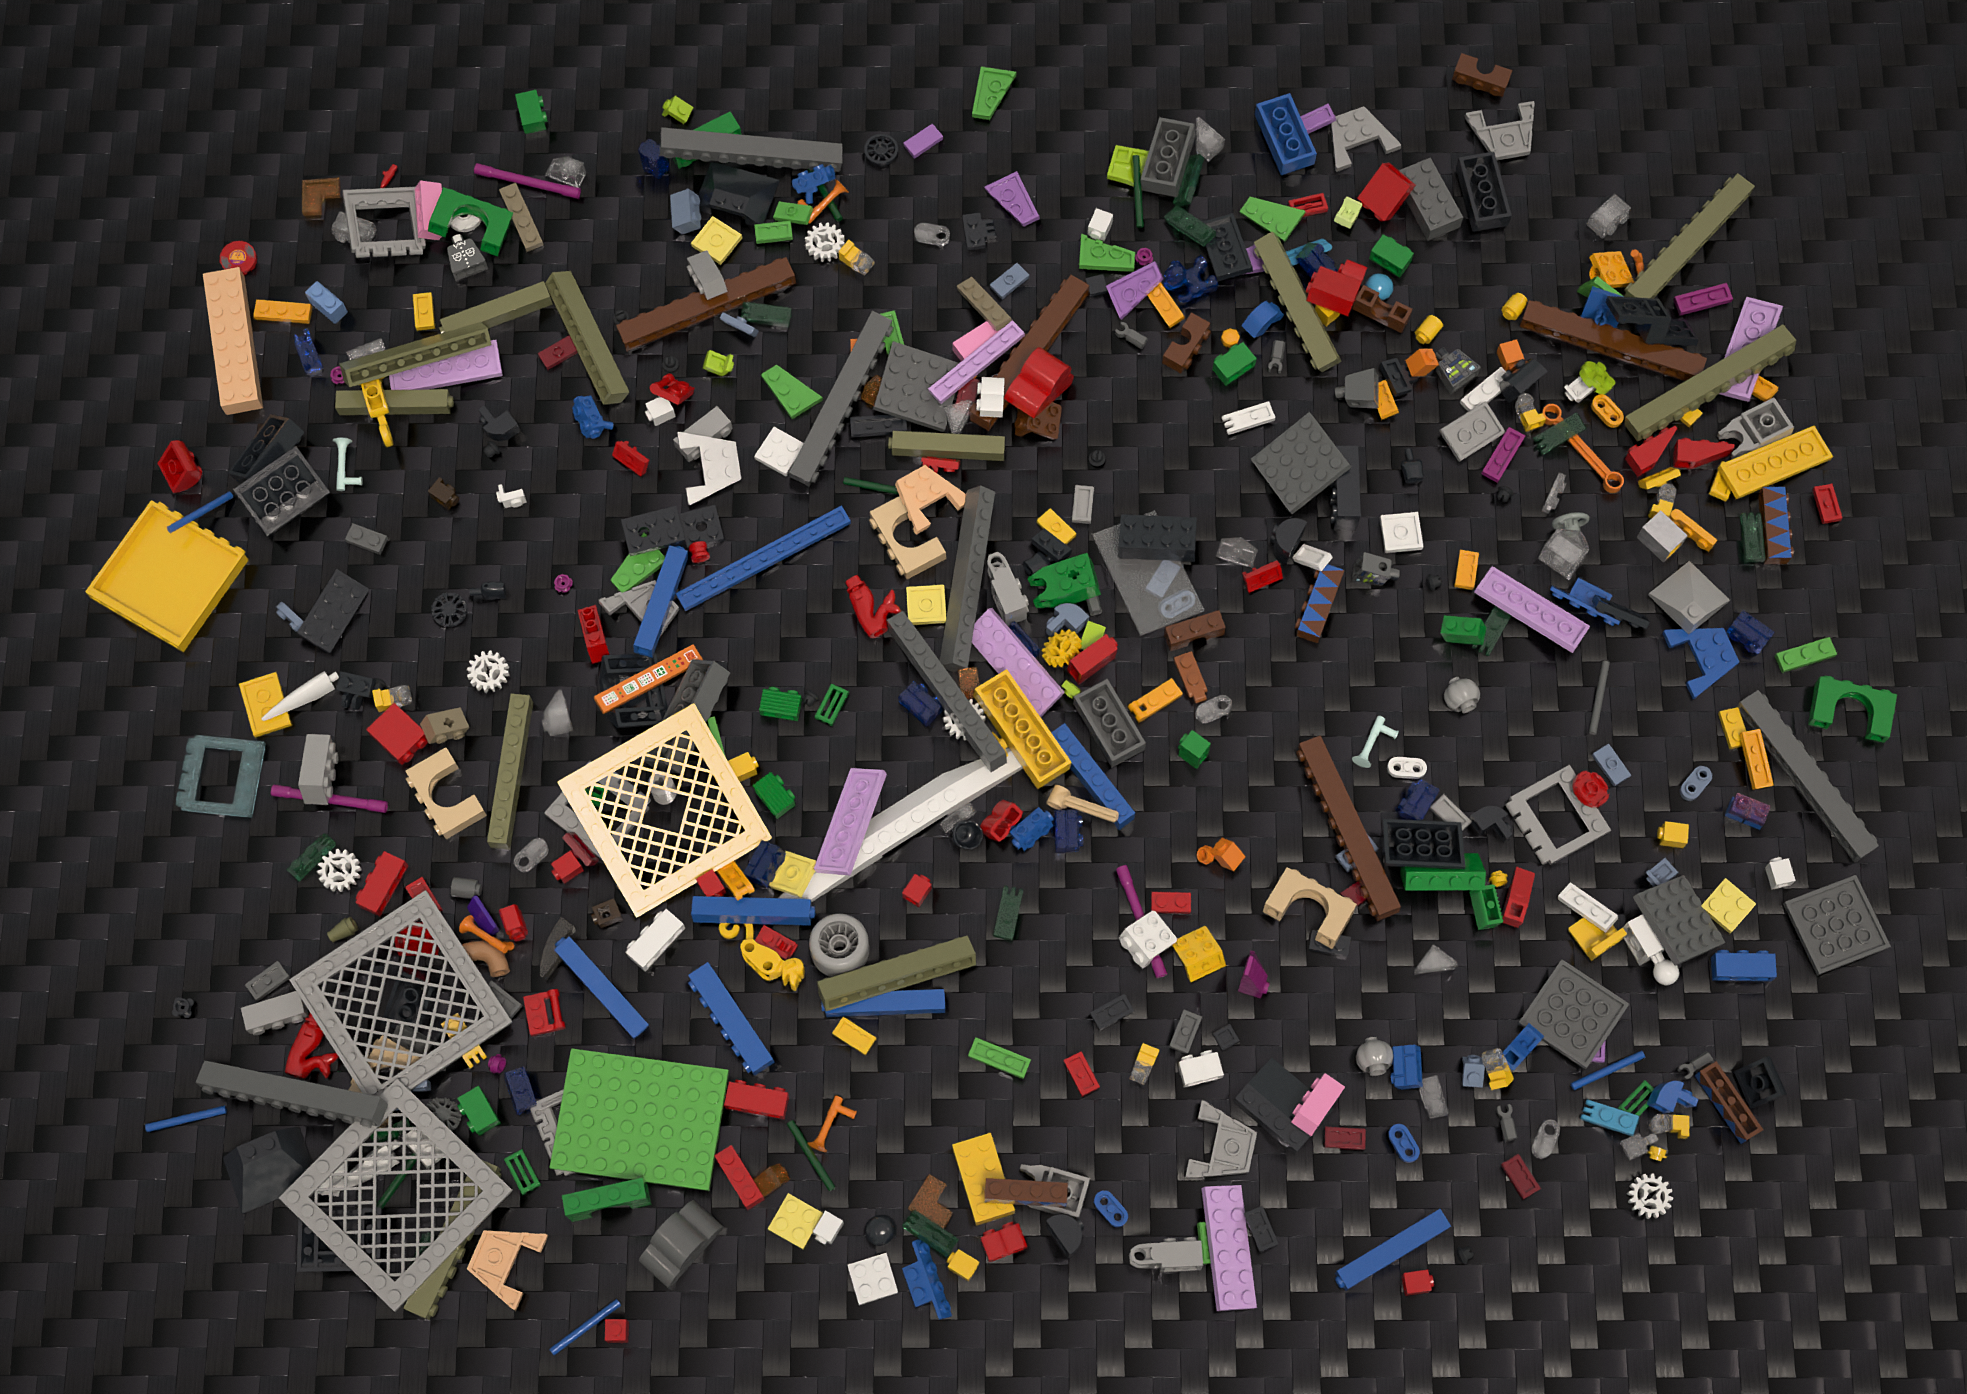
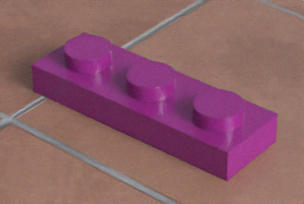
(1703, 299)
(1503, 454)

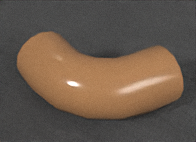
(493, 957)

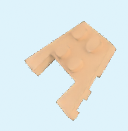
(921, 490)
(495, 1258)

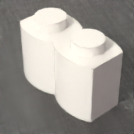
(991, 397)
(1200, 1069)

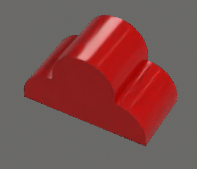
(1039, 382)

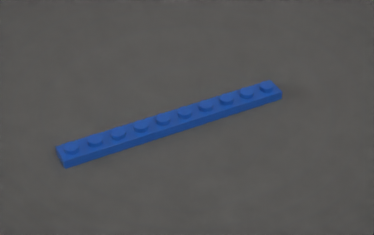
(763, 558)

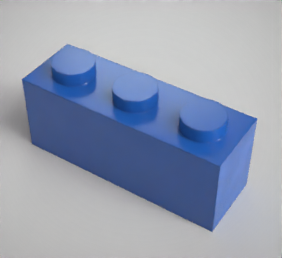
(1743, 966)

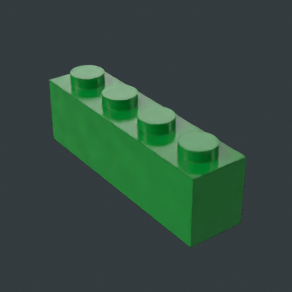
(722, 124)

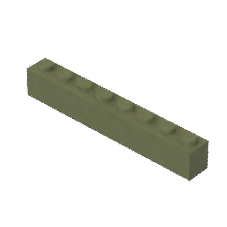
(1294, 297)
(587, 337)
(415, 354)
(510, 771)
(896, 973)
(425, 1298)

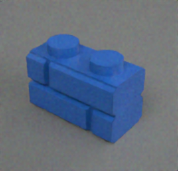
(1407, 1067)

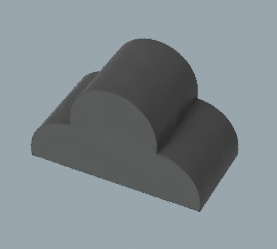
(679, 1242)

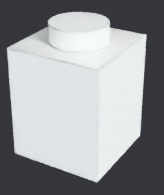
(1100, 224)
(659, 411)
(1780, 873)
(827, 1228)

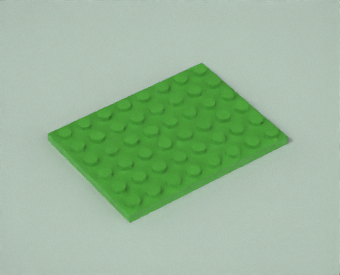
(639, 1119)

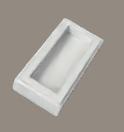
(1312, 557)

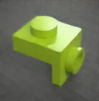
(677, 109)
(718, 363)

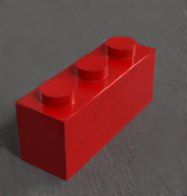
(381, 883)
(757, 1099)
(739, 1177)

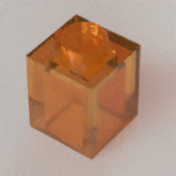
(968, 681)

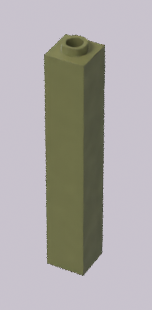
(500, 309)
(398, 401)
(947, 445)

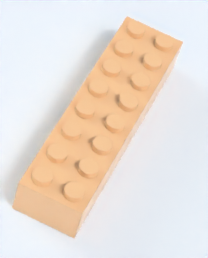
(232, 341)

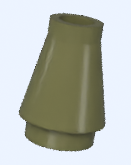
(345, 928)

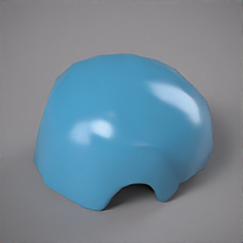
(1381, 284)

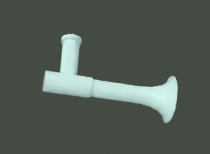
(342, 444)
(1362, 759)

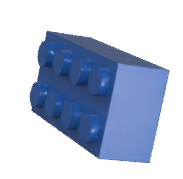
(1285, 134)

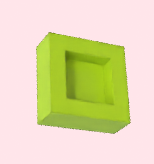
(1070, 689)

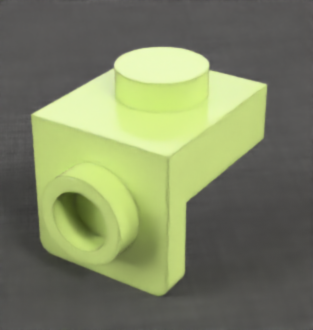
(1348, 212)

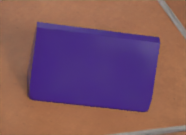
(482, 916)

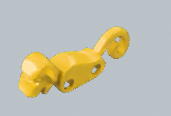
(378, 407)
(765, 958)

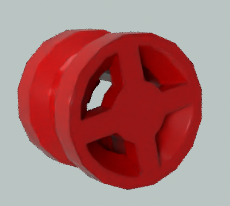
(699, 552)

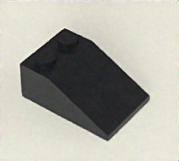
(406, 998)

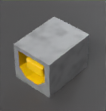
(1662, 536)

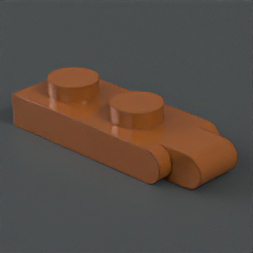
(1191, 676)

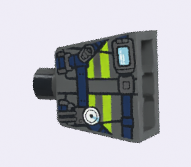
(1455, 369)
(1373, 570)

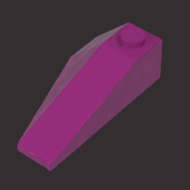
(1254, 977)

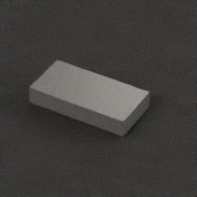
(1082, 504)
(1448, 812)

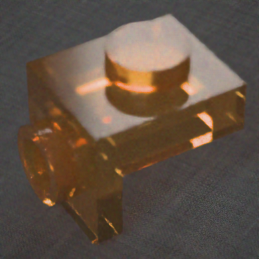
(871, 389)
(771, 1179)

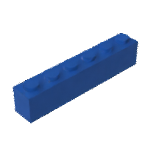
(1093, 777)
(730, 1018)

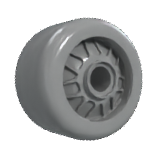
(836, 932)

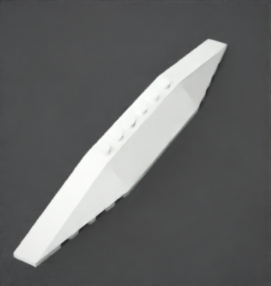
(913, 814)

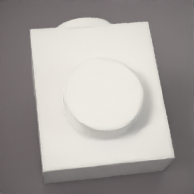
(1578, 390)
(511, 499)

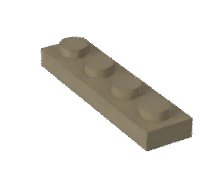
(521, 217)
(984, 304)

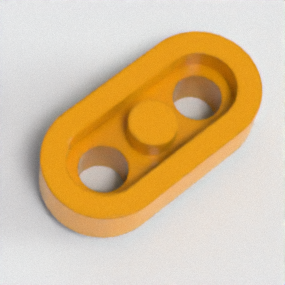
(1609, 410)

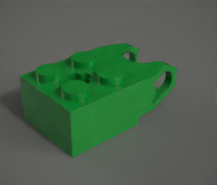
(1066, 582)

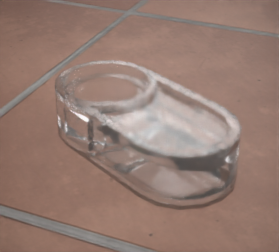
(927, 234)
(1209, 710)
(964, 812)
(534, 851)
(1543, 1142)

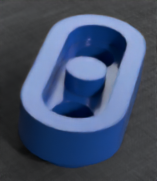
(1403, 1143)
(1112, 1208)

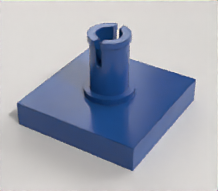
(1597, 308)

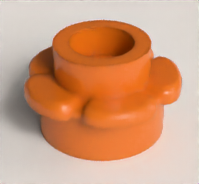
(1204, 855)

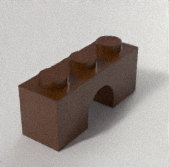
(1467, 74)
(1370, 304)
(1179, 356)
(1184, 632)

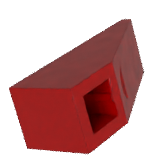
(1696, 453)
(1645, 456)
(593, 633)
(1518, 897)

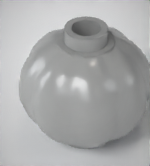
(1462, 694)
(1374, 1056)

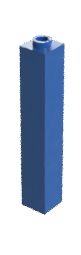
(660, 601)
(752, 910)
(600, 987)
(894, 1003)
(1392, 1250)

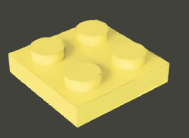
(717, 240)
(926, 604)
(793, 874)
(1728, 905)
(795, 1221)

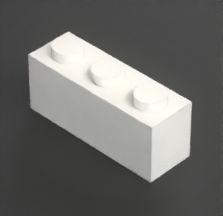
(655, 939)

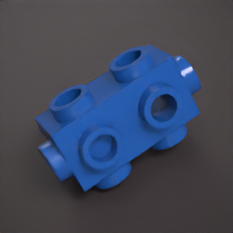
(808, 182)
(589, 417)
(1031, 829)

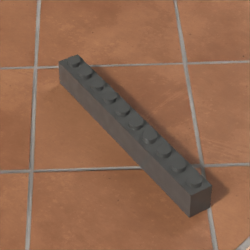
(749, 149)
(841, 398)
(967, 578)
(947, 691)
(1807, 776)
(292, 1093)

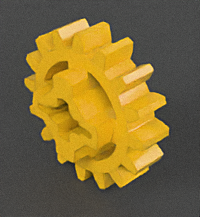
(1061, 648)

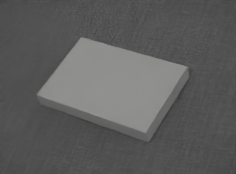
(1472, 431)

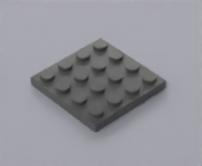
(906, 385)
(1301, 463)
(1679, 920)
(1836, 925)
(1574, 1013)

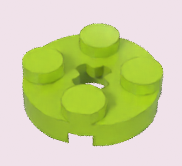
(1596, 376)

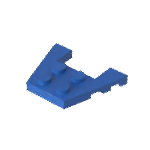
(1711, 651)

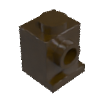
(443, 494)
(606, 907)

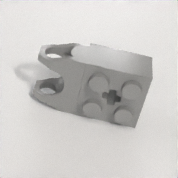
(1758, 427)
(1006, 591)
(1076, 1188)
(1169, 1255)

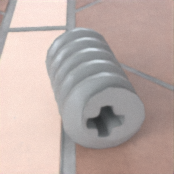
(662, 796)

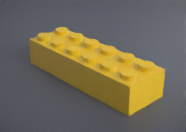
(1022, 729)

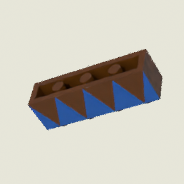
(1775, 525)
(1319, 604)
(1728, 1102)
(1026, 1192)

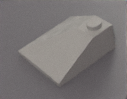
(1689, 597)

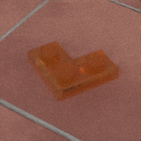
(314, 191)
(926, 1202)

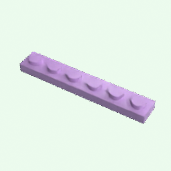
(976, 362)

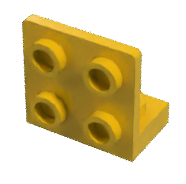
(1593, 939)
(1199, 953)

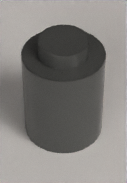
(465, 888)

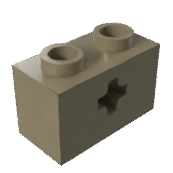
(444, 725)

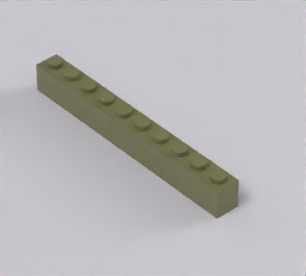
(1691, 239)
(1710, 383)

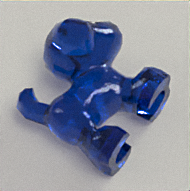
(1177, 276)

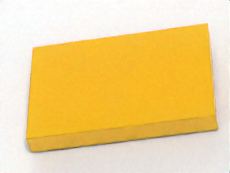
(259, 698)

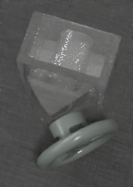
(1567, 545)

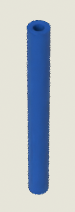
(199, 512)
(1607, 1070)
(186, 1118)
(585, 1327)

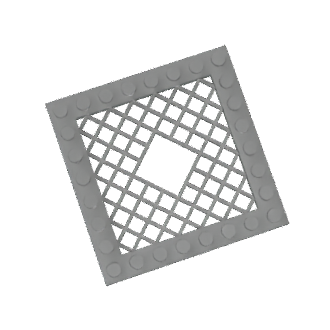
(423, 908)
(399, 1291)

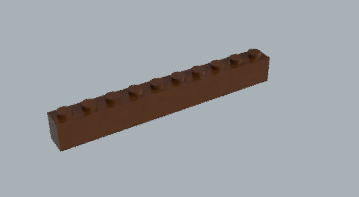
(696, 308)
(1041, 334)
(1611, 341)
(1349, 828)

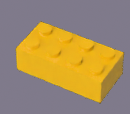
(976, 1162)

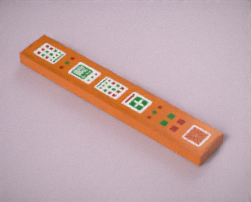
(646, 679)

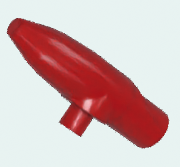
(388, 175)

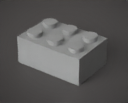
(318, 769)

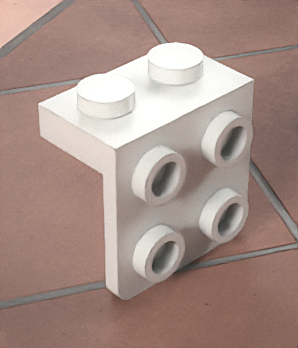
(1147, 938)

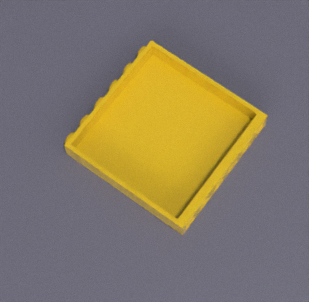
(167, 578)

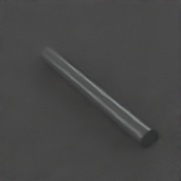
(1599, 697)

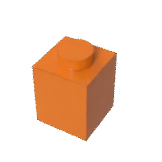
(1509, 354)
(1422, 362)
(1227, 854)

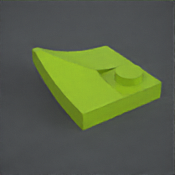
(1122, 164)

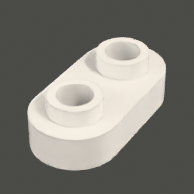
(1406, 767)

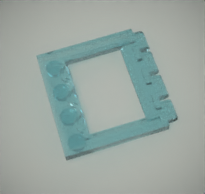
(246, 783)

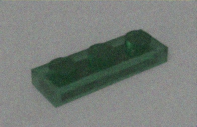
(1189, 180)
(1190, 225)

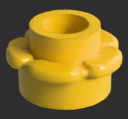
(1498, 878)
(1657, 1153)

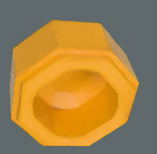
(1230, 337)

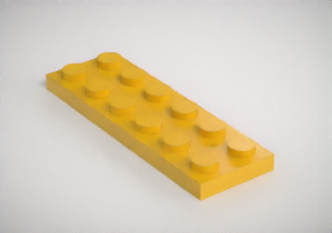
(1775, 462)

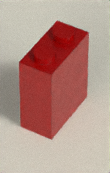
(1386, 192)
(1333, 290)
(1092, 658)
(398, 734)

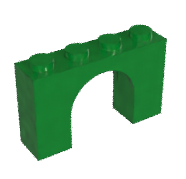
(453, 204)
(1878, 703)
(1446, 879)
(582, 1203)

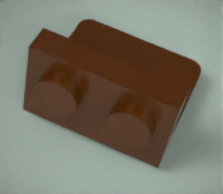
(1044, 424)

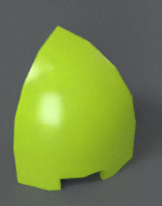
(1091, 634)

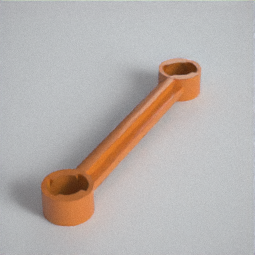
(1586, 452)

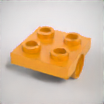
(1611, 269)

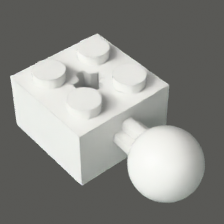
(1647, 946)

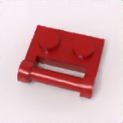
(677, 391)
(537, 1012)

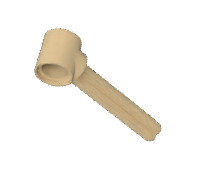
(1061, 798)

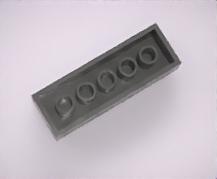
(699, 686)

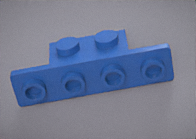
(1582, 595)
(924, 1281)

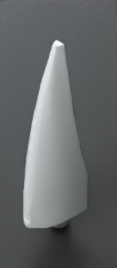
(306, 693)
(367, 1166)

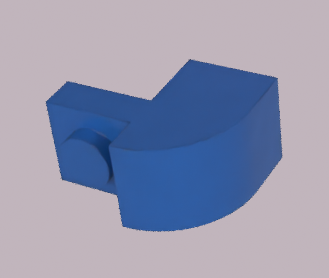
(1262, 318)
(1522, 1046)
(1668, 1094)

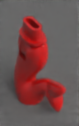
(863, 605)
(305, 1042)

